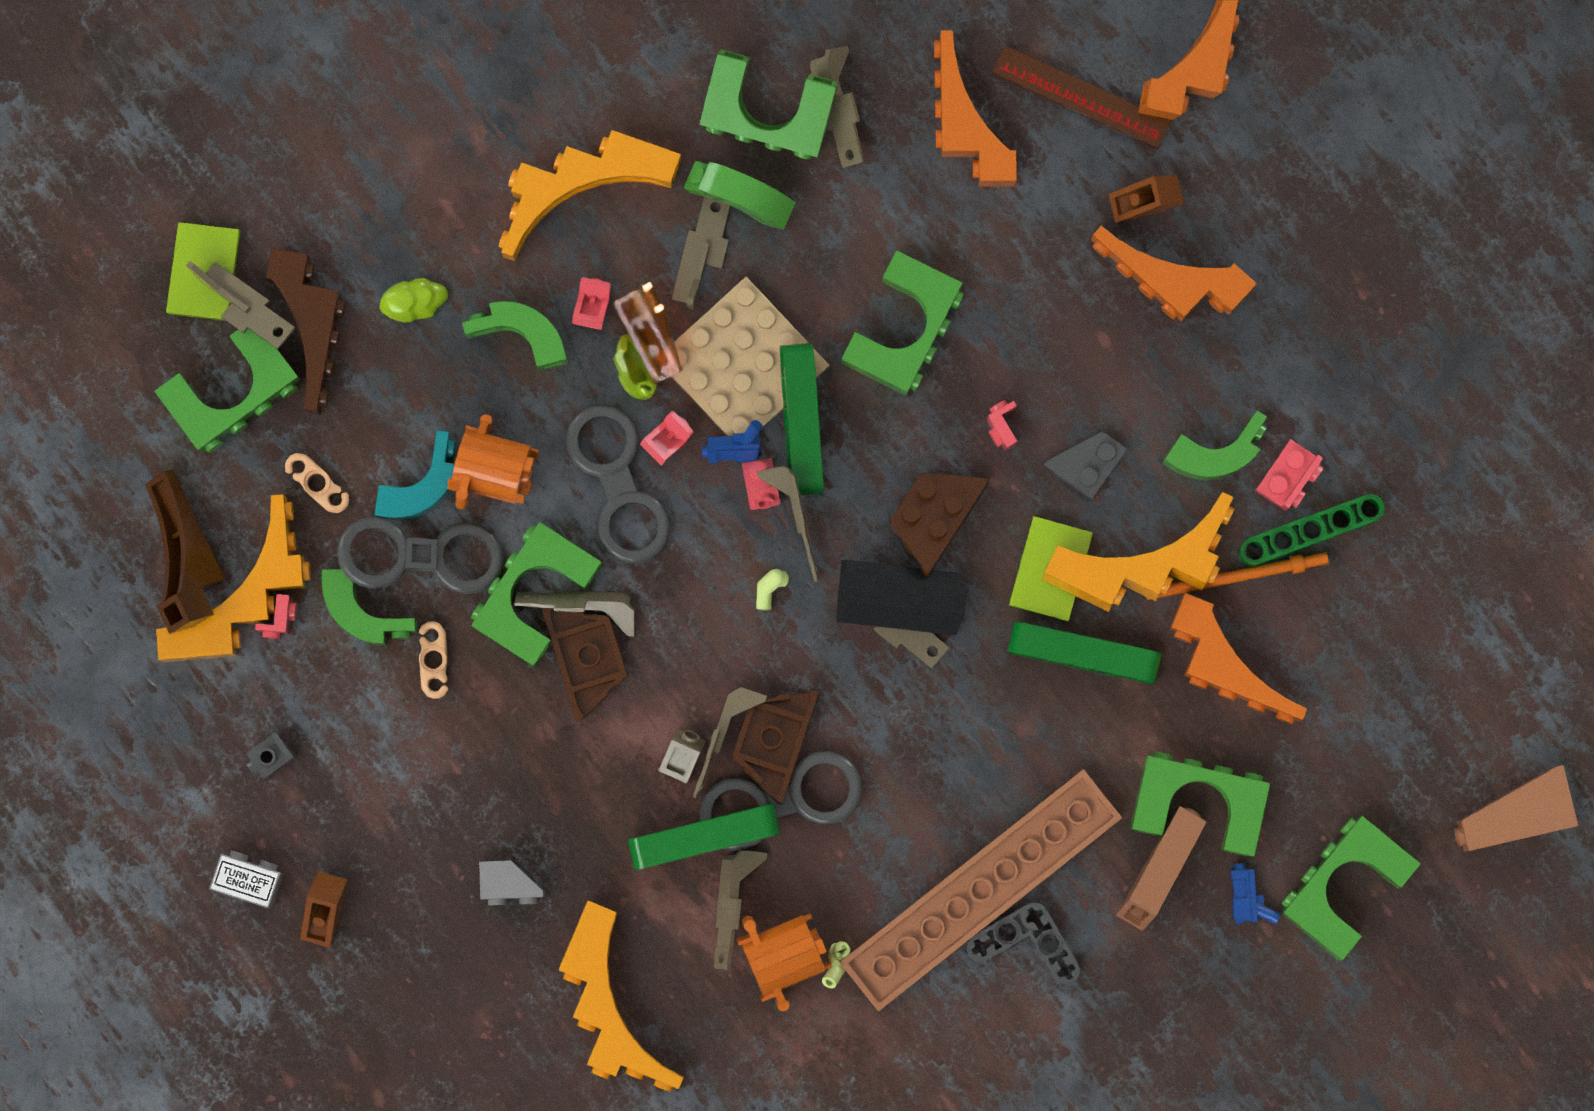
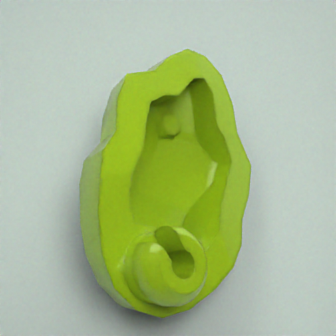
(413, 300)
(632, 370)

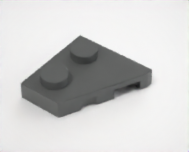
(1087, 463)

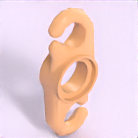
(322, 496)
(440, 646)

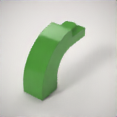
(741, 192)
(525, 321)
(1212, 464)
(344, 607)

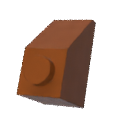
(1146, 198)
(323, 909)

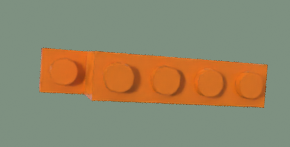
(1199, 71)
(962, 128)
(1173, 284)
(1218, 665)

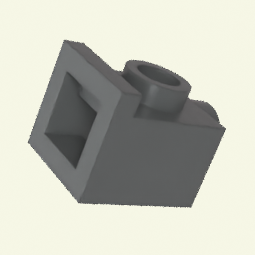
(281, 756)

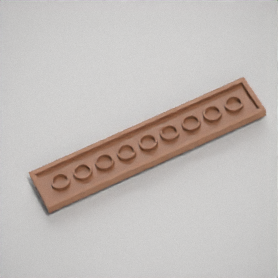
(980, 890)

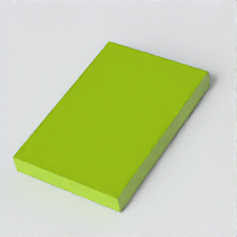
(203, 247)
(1030, 590)

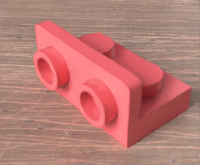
(1289, 475)

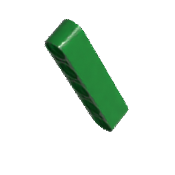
(801, 416)
(1321, 520)
(1084, 652)
(704, 836)

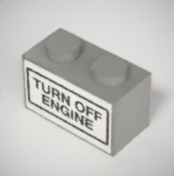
(247, 880)

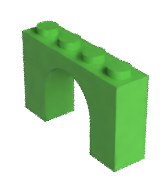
(726, 111)
(901, 367)
(207, 425)
(541, 551)
(1243, 796)
(1309, 905)

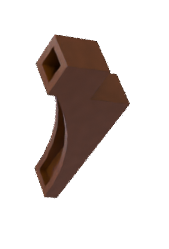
(316, 316)
(188, 558)

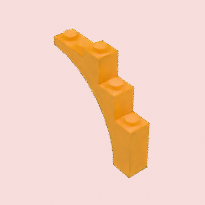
(541, 191)
(1100, 578)
(250, 602)
(616, 1046)

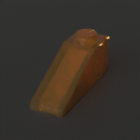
(649, 331)

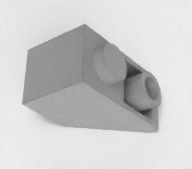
(507, 881)

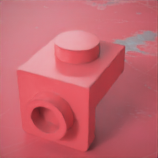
(592, 303)
(1000, 430)
(667, 438)
(760, 494)
(284, 613)

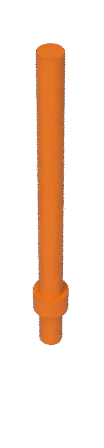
(1294, 564)

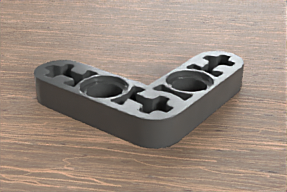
(1023, 930)

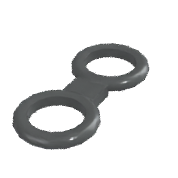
(618, 484)
(419, 555)
(793, 799)

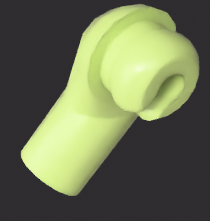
(768, 584)
(836, 954)

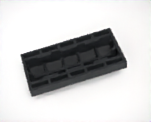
(900, 597)

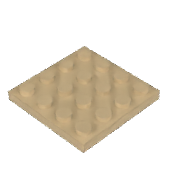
(735, 359)

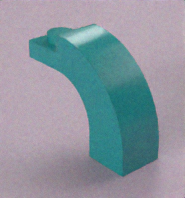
(426, 495)

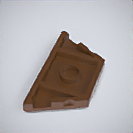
(935, 514)
(586, 657)
(773, 739)

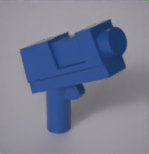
(736, 447)
(1245, 903)

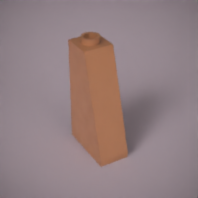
(1524, 812)
(1161, 868)

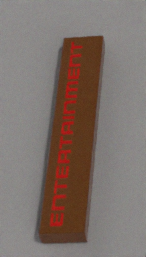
(1080, 97)

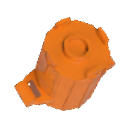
(491, 466)
(783, 956)

